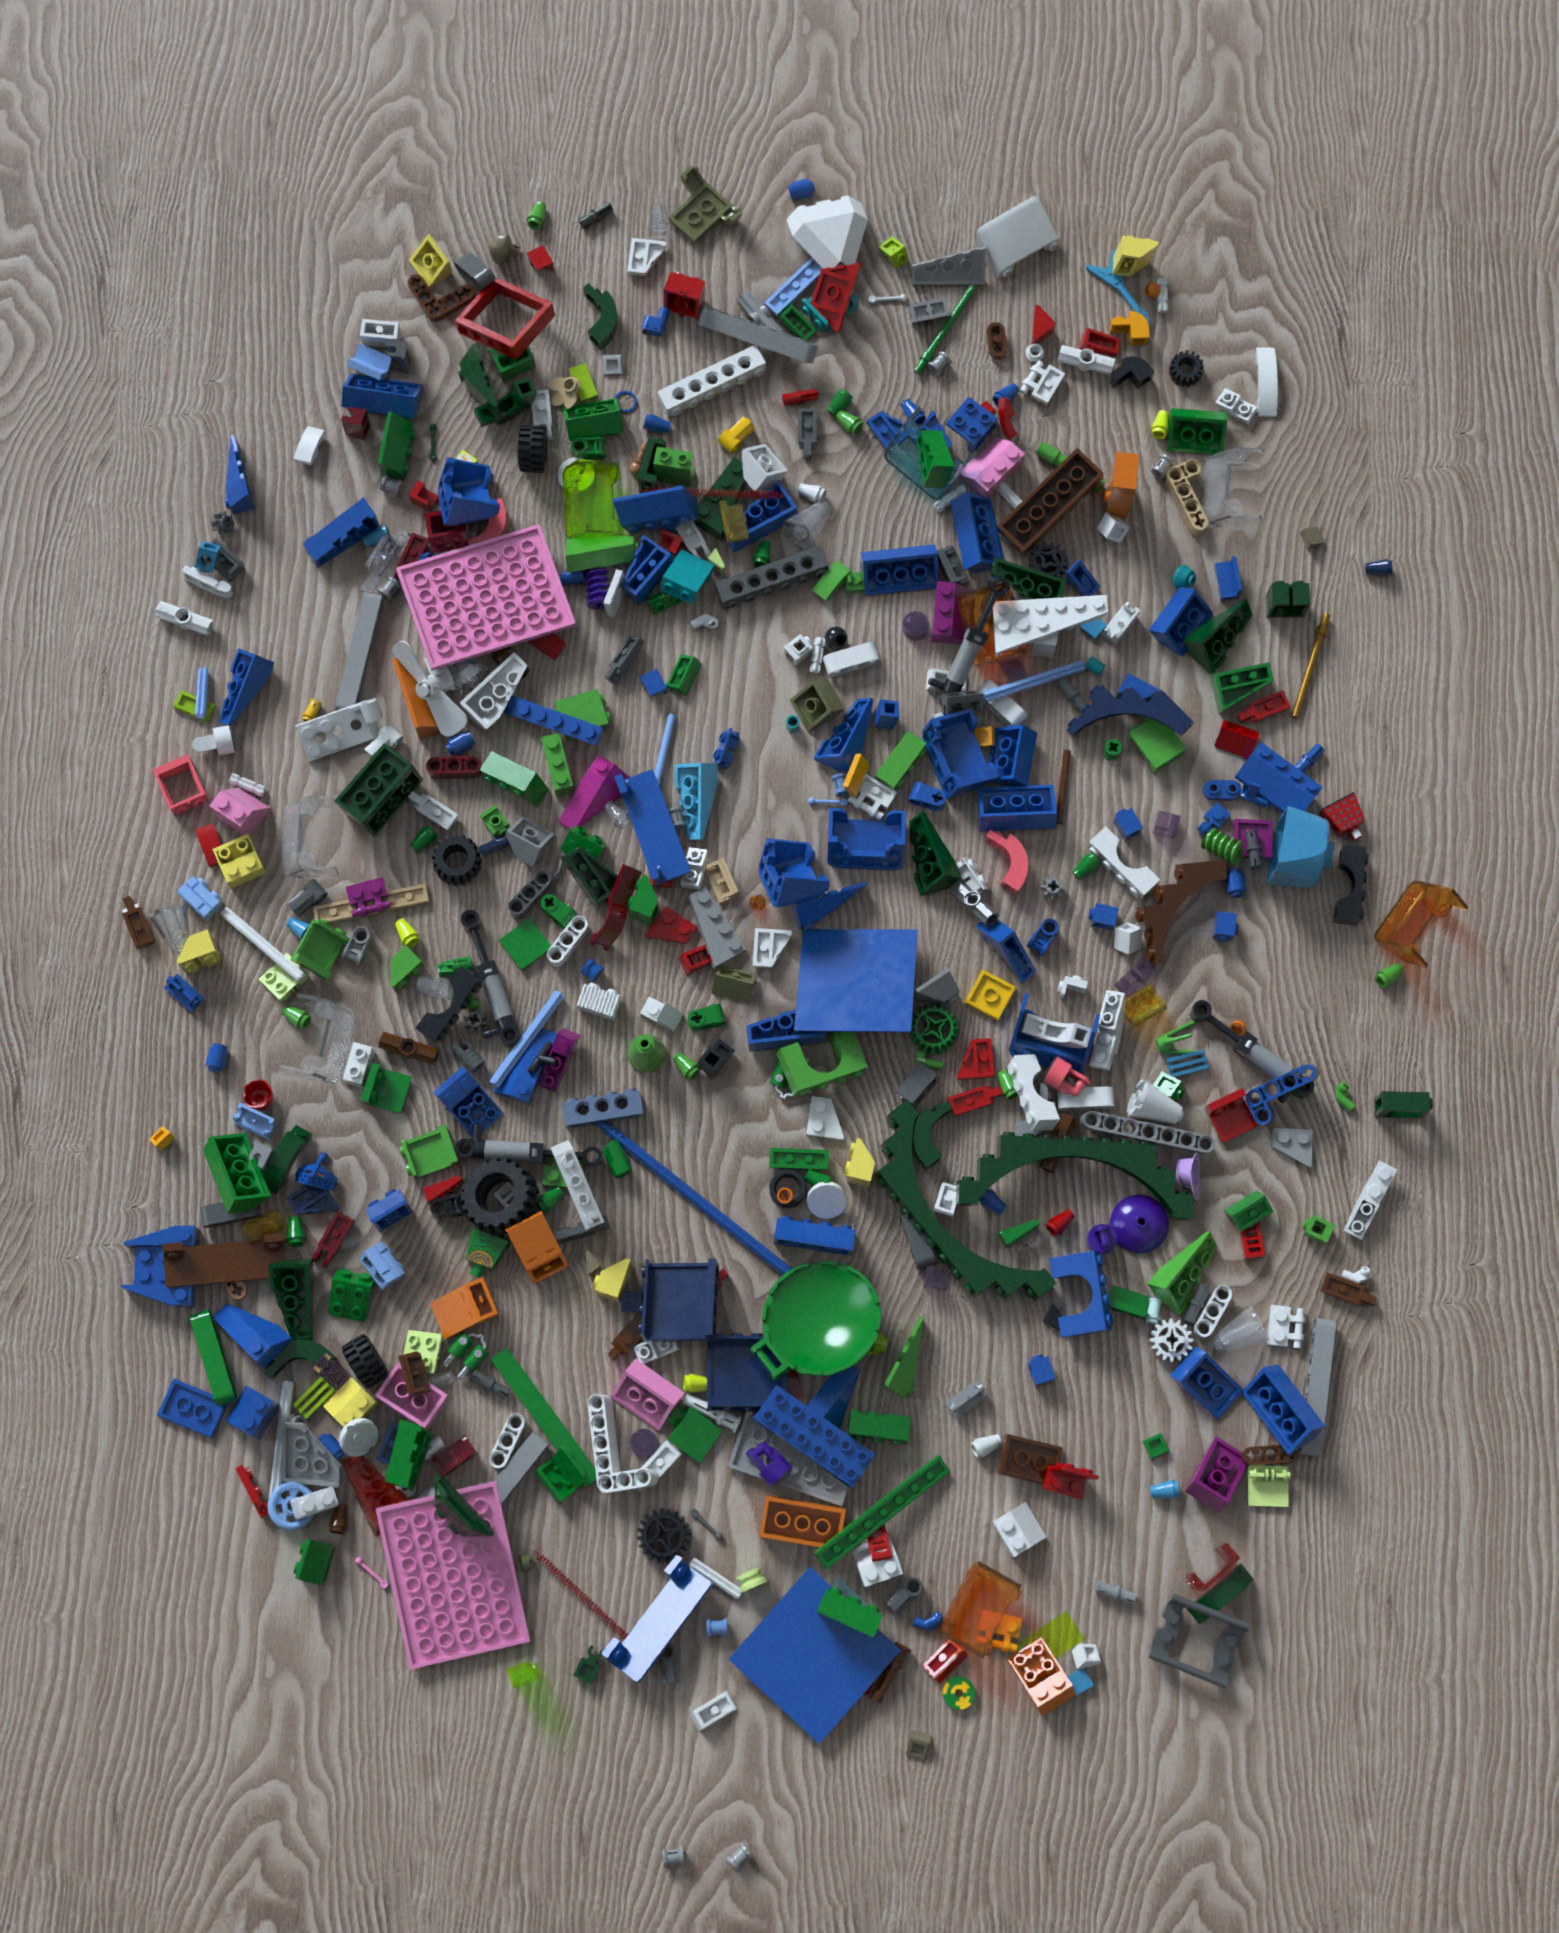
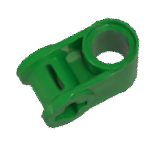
(590, 448)
(560, 912)
(709, 1017)

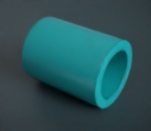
(1095, 666)
(792, 729)

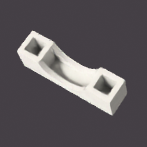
(1140, 880)
(1038, 1111)

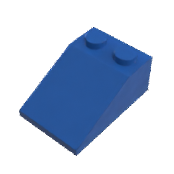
(388, 1210)
(1206, 1382)

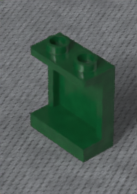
(645, 477)

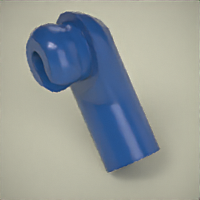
(929, 1624)

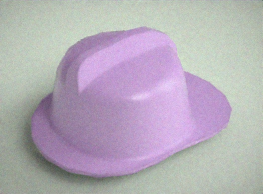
(1188, 1174)

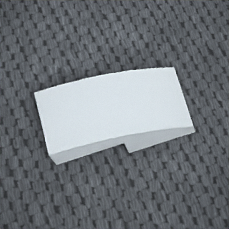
(1234, 406)
(308, 445)
(697, 863)
(651, 1351)

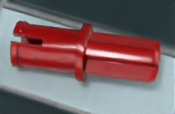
(800, 396)

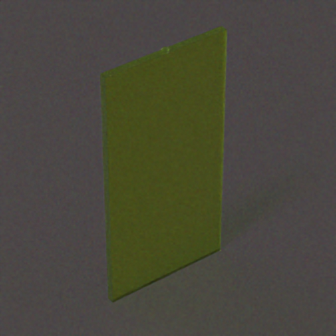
(1057, 1634)

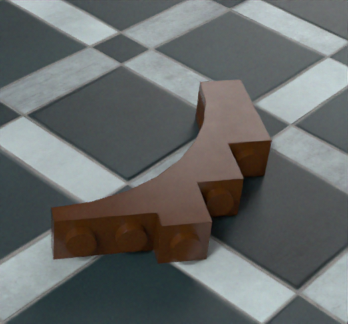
(1169, 897)

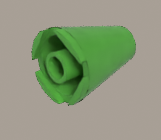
(646, 1053)

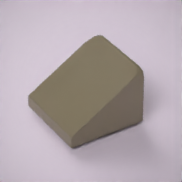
(1312, 537)
(592, 1264)
(918, 1744)

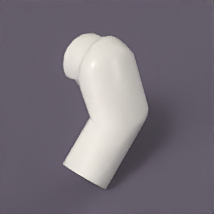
(704, 620)

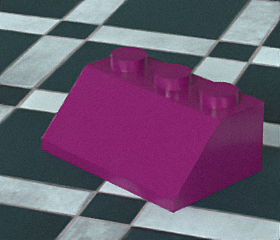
(947, 617)

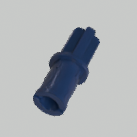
(494, 845)

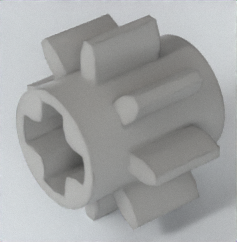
(1057, 886)

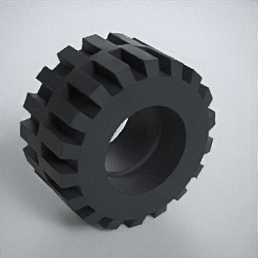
(532, 448)
(451, 845)
(365, 1361)

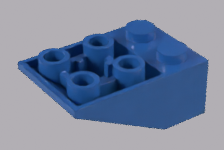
(467, 1101)

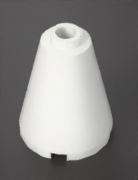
(1153, 1105)

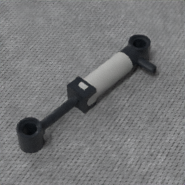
(973, 640)
(492, 986)
(1249, 1047)
(515, 1150)

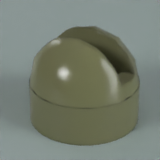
(525, 1562)

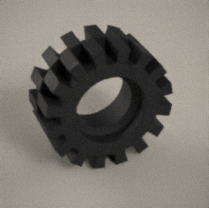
(1181, 377)

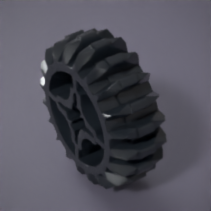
(670, 1551)

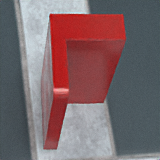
(1236, 739)

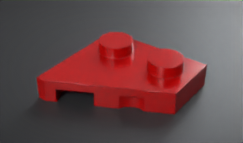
(671, 927)
(978, 1061)

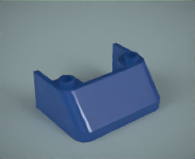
(1046, 1052)

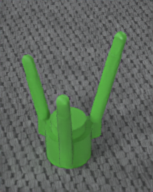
(1165, 1042)

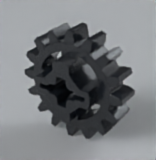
(1046, 553)

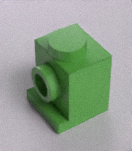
(491, 815)
(1325, 1229)

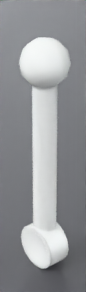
(872, 299)

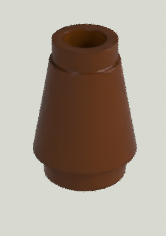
(339, 1520)

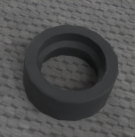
(786, 1174)

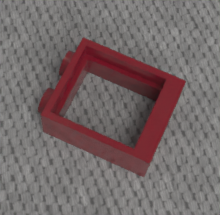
(439, 541)

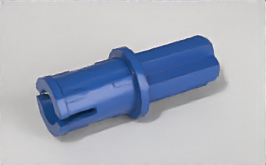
(1309, 758)

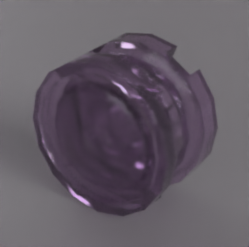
(915, 625)
(644, 1443)

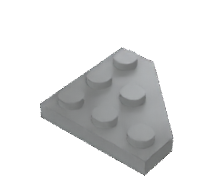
(306, 1458)

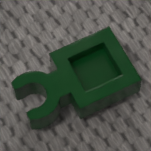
(587, 1668)

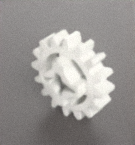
(1170, 1349)

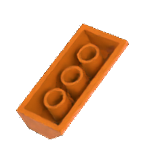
(418, 707)

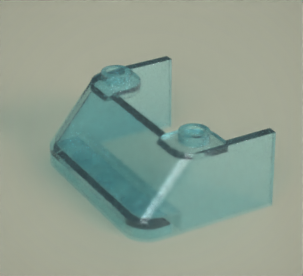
(903, 456)

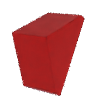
(1042, 325)

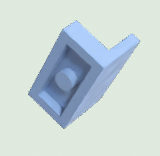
(370, 362)

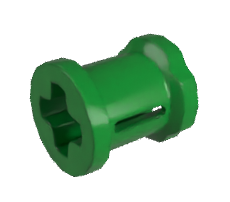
(1112, 755)

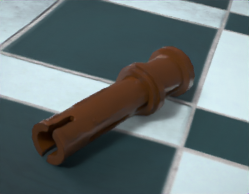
(889, 1673)

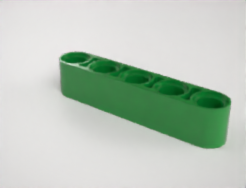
(213, 1357)

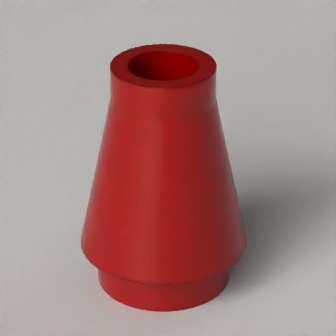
(1059, 1223)

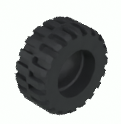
(481, 1183)

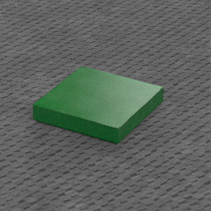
(525, 944)
(695, 1435)

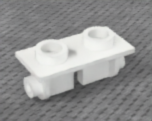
(968, 869)

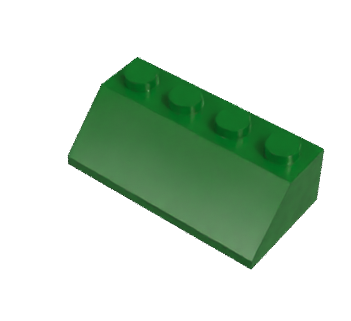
(236, 1176)

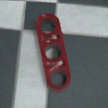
(446, 762)

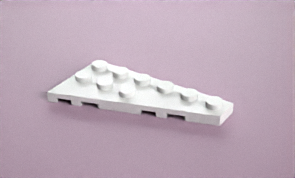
(1036, 619)

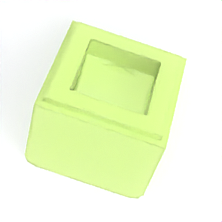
(715, 559)

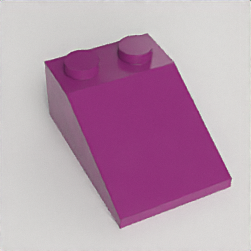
(1217, 1475)

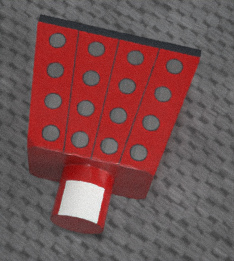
(1344, 816)

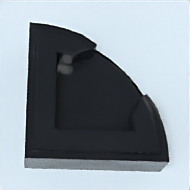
(1052, 1317)

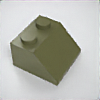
(817, 703)

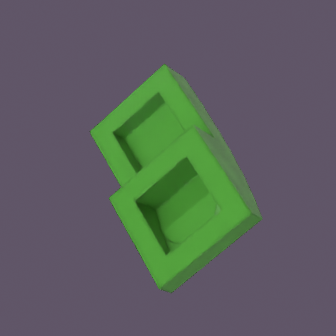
(831, 579)

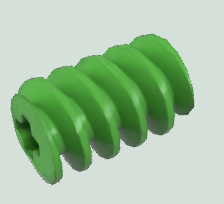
(1223, 847)

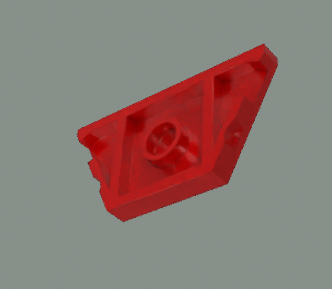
(835, 292)

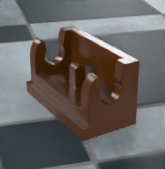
(414, 1374)

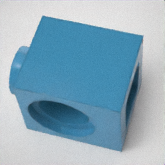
(210, 550)

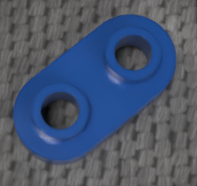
(1222, 790)

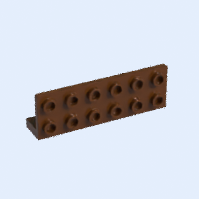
(221, 1261)

